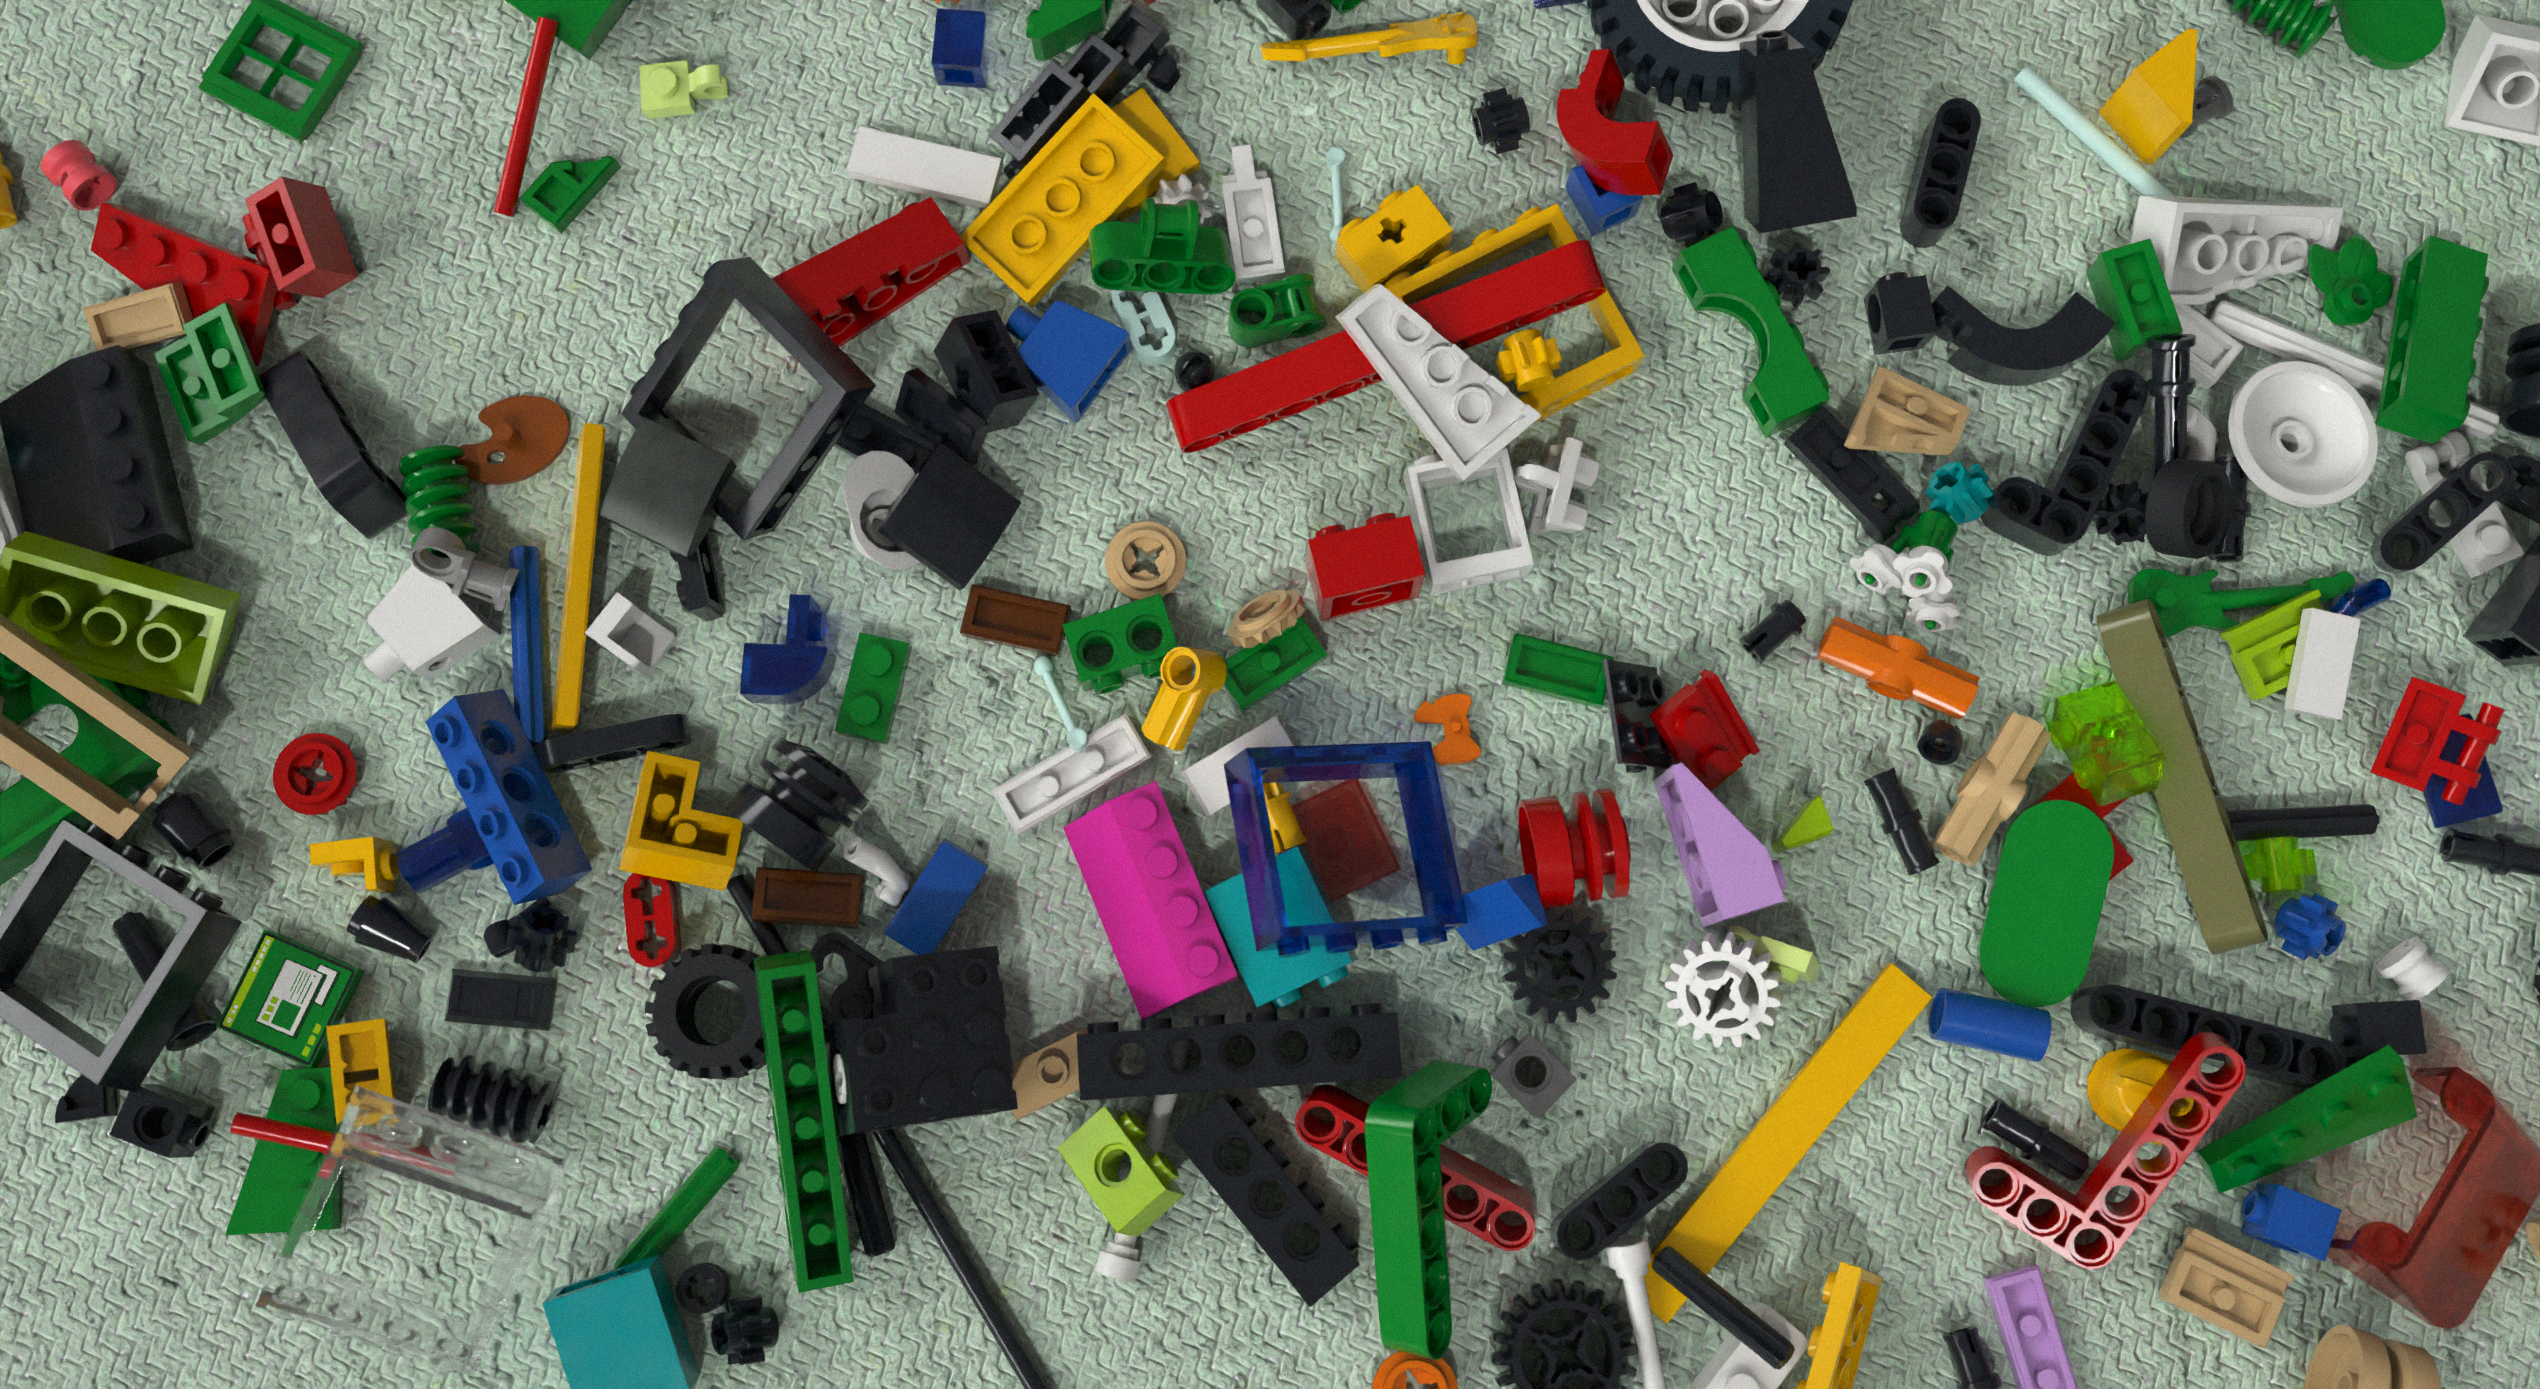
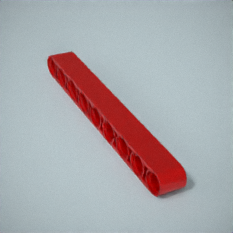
(1338, 367)

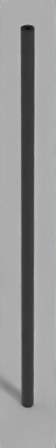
(921, 1194)

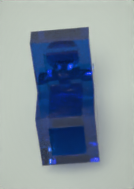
(791, 670)

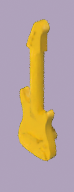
(1445, 32)

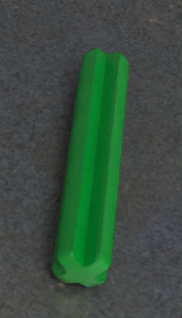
(682, 1207)

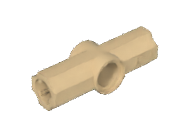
(1991, 789)

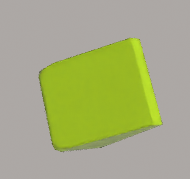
(1807, 826)

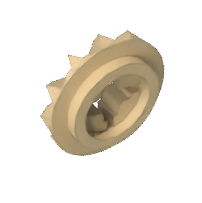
(1150, 539)
(1265, 618)

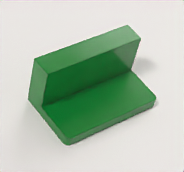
(2133, 295)

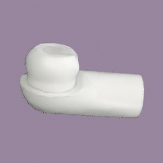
(2200, 436)
(880, 864)

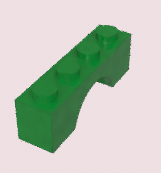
(1724, 278)

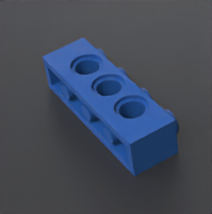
(508, 795)

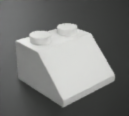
(2497, 81)

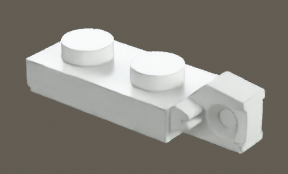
(1251, 220)

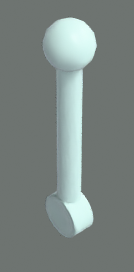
(1335, 160)
(1076, 738)

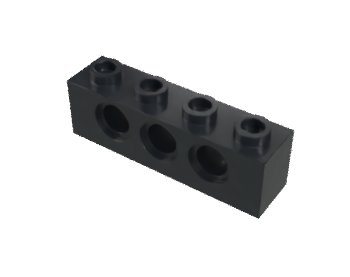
(1310, 1272)

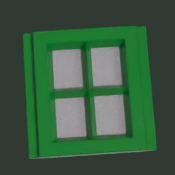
(281, 67)

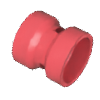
(74, 169)

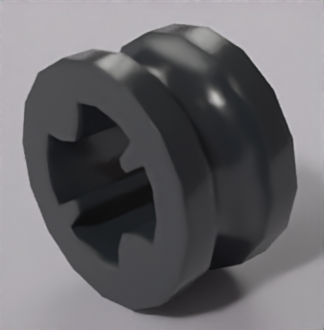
(697, 1304)

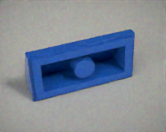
(1502, 911)

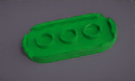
(2392, 31)
(2045, 903)

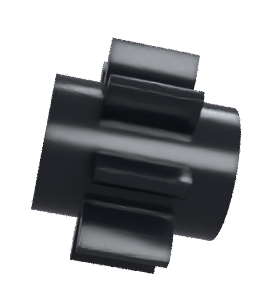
(1500, 121)
(1691, 214)
(1806, 267)
(2122, 513)
(541, 939)
(745, 1330)

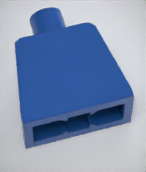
(1069, 353)

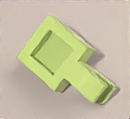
(673, 87)
(1788, 959)

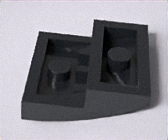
(949, 516)

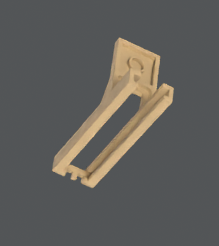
(57, 773)

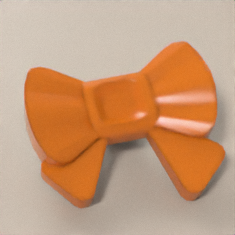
(1452, 712)

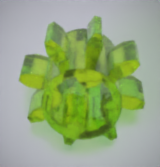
(2280, 864)

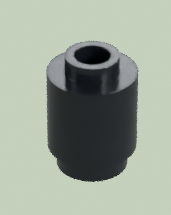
(192, 830)

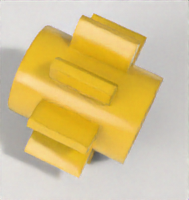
(1528, 360)

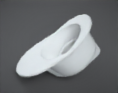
(869, 493)

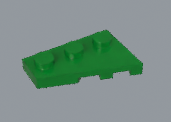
(283, 1172)

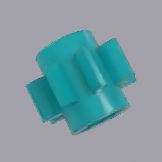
(1959, 491)

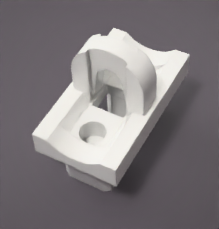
(1552, 485)

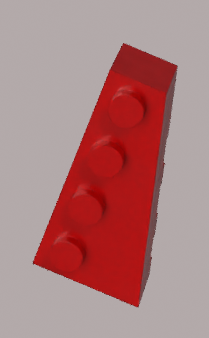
(875, 271)

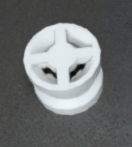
(2412, 969)

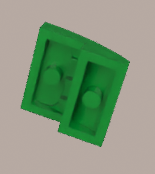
(210, 375)

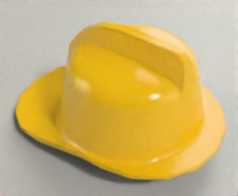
(2122, 1083)

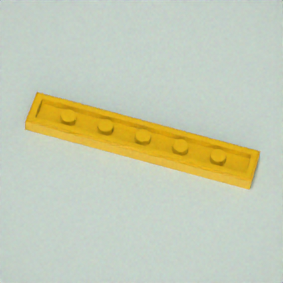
(578, 578)

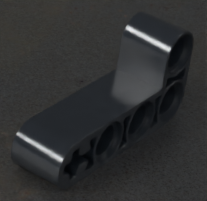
(331, 446)
(2076, 459)

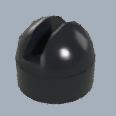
(1202, 375)
(1935, 752)

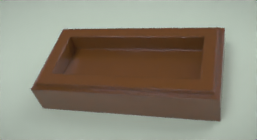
(1015, 620)
(807, 897)

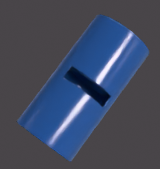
(1990, 1024)

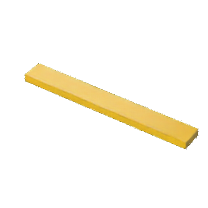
(1788, 1130)

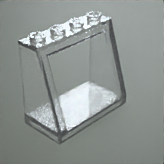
(442, 1156)

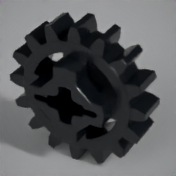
(1546, 986)

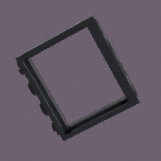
(843, 384)
(166, 993)

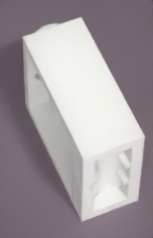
(1478, 569)

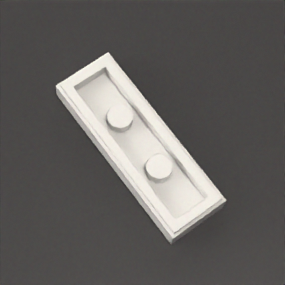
(924, 167)
(1071, 775)

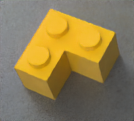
(671, 838)

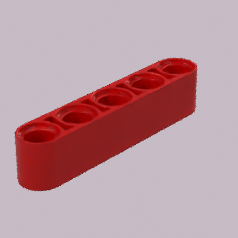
(1476, 1215)

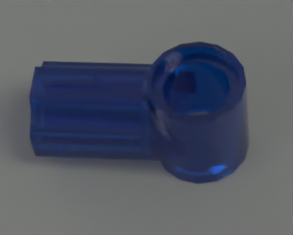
(444, 854)

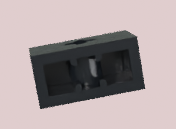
(986, 369)

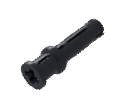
(2170, 389)

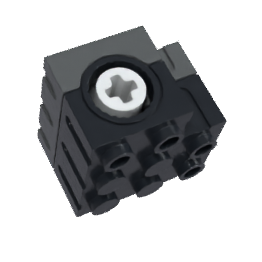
(929, 1049)

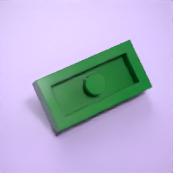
(1270, 666)
(873, 688)

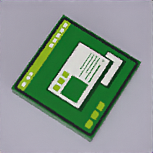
(290, 998)

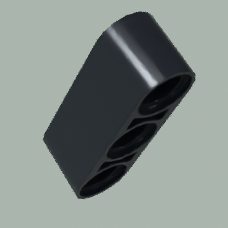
(1953, 156)
(2462, 497)
(1644, 1195)

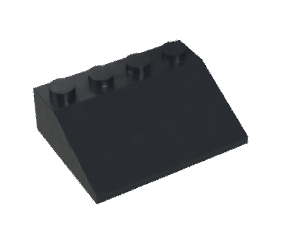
(96, 459)

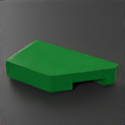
(567, 189)

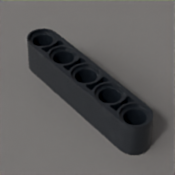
(2180, 1021)

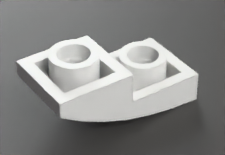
(1208, 776)

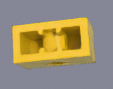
(1402, 215)

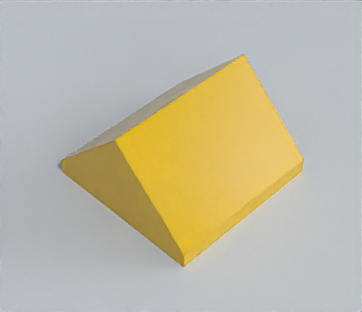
(2156, 99)

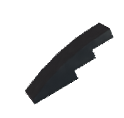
(1096, 67)

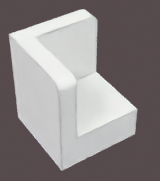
(631, 635)

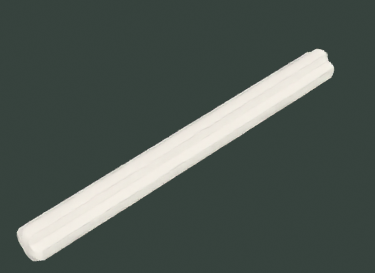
(2303, 347)

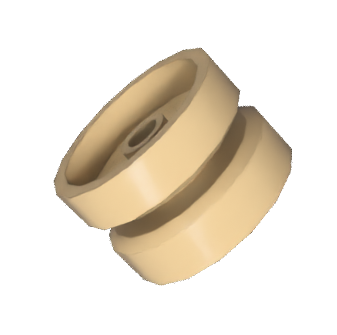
(2363, 1361)

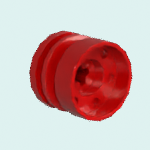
(1583, 847)

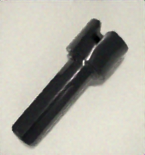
(145, 953)

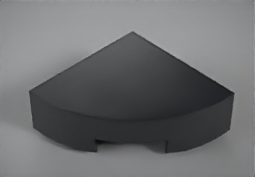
(86, 1102)

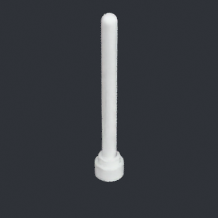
(1120, 1256)
(1630, 1261)

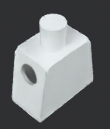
(425, 628)

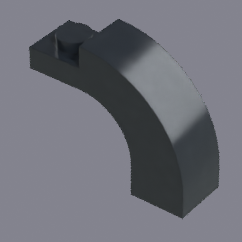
(2018, 355)

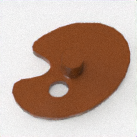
(529, 434)

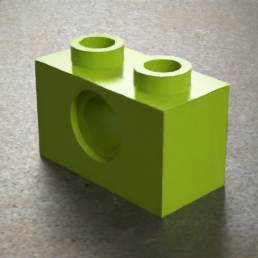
(1094, 1158)

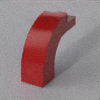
(1613, 154)

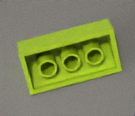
(118, 615)

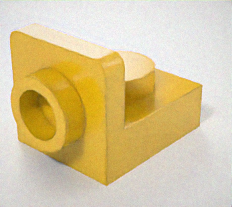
(360, 856)

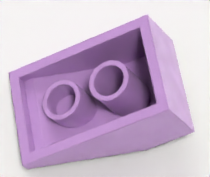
(1720, 857)

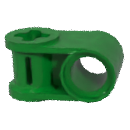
(1286, 312)

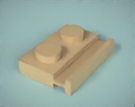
(2225, 1287)

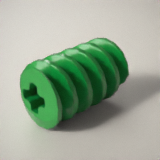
(2296, 18)
(435, 494)

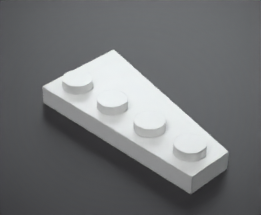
(1444, 392)

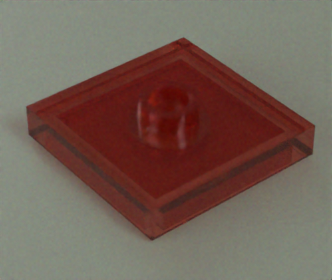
(1344, 839)

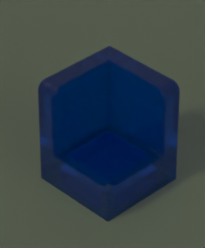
(959, 48)

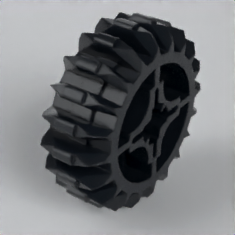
(1575, 1330)

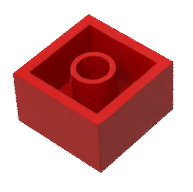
(1364, 566)

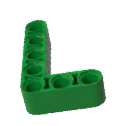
(1408, 1203)

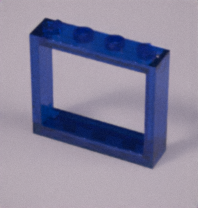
(1426, 829)

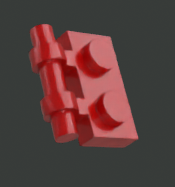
(2420, 734)

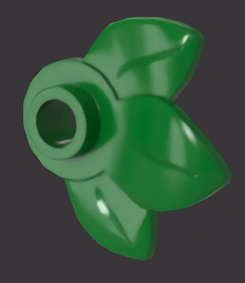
(2349, 280)

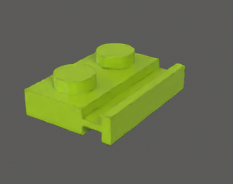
(2266, 645)

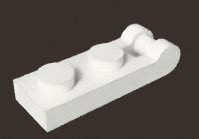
(2488, 538)

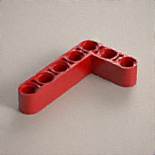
(2119, 1164)

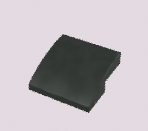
(666, 488)

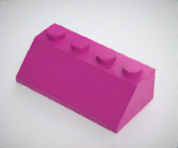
(1150, 901)

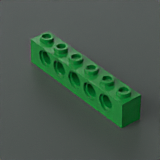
(803, 1120)

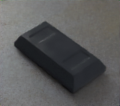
(500, 999)

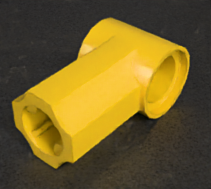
(1182, 697)

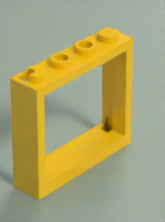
(1492, 245)

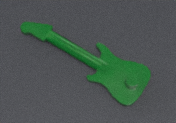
(2191, 603)

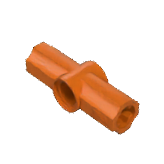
(1898, 668)

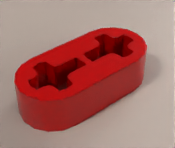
(639, 920)

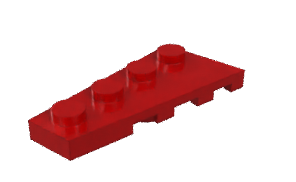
(211, 275)

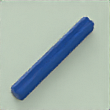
(528, 643)

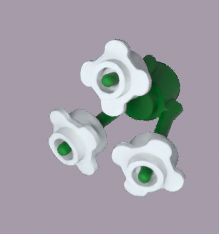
(1919, 572)

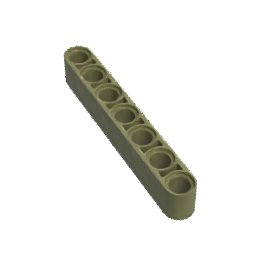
(2187, 787)

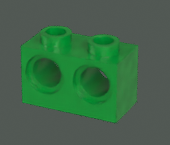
(1118, 630)

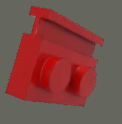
(1704, 730)

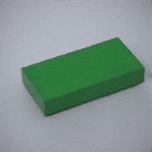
(1556, 670)

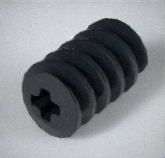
(491, 1101)

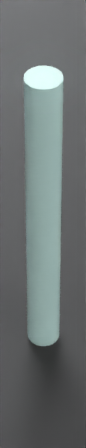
(2090, 134)

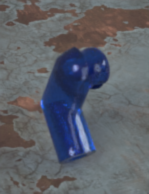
(2363, 598)

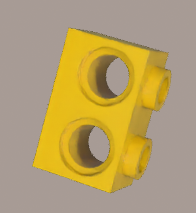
(361, 1058)

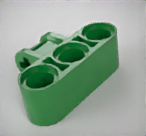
(1162, 252)

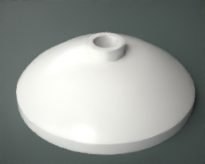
(2320, 422)

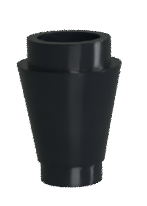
(388, 929)

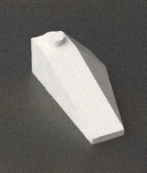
(2229, 243)

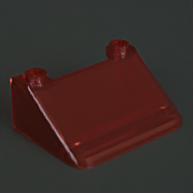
(2466, 1219)

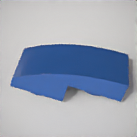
(936, 898)

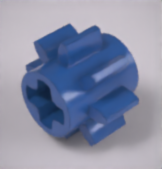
(2309, 926)

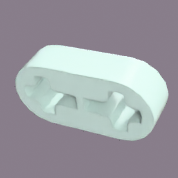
(1133, 323)

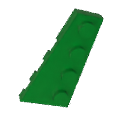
(2322, 1118)

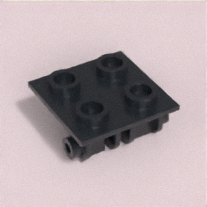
(1632, 696)

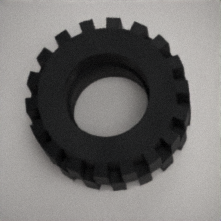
(675, 1008)

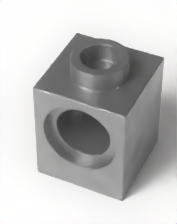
(1553, 1081)

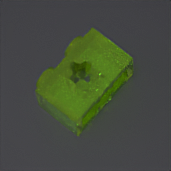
(2106, 743)

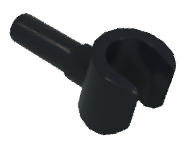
(1163, 72)
(497, 933)

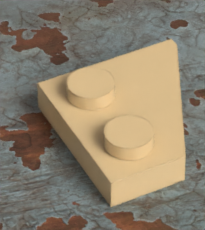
(1906, 418)

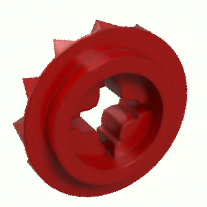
(308, 752)

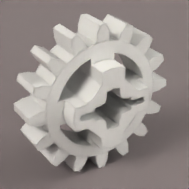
(1700, 976)

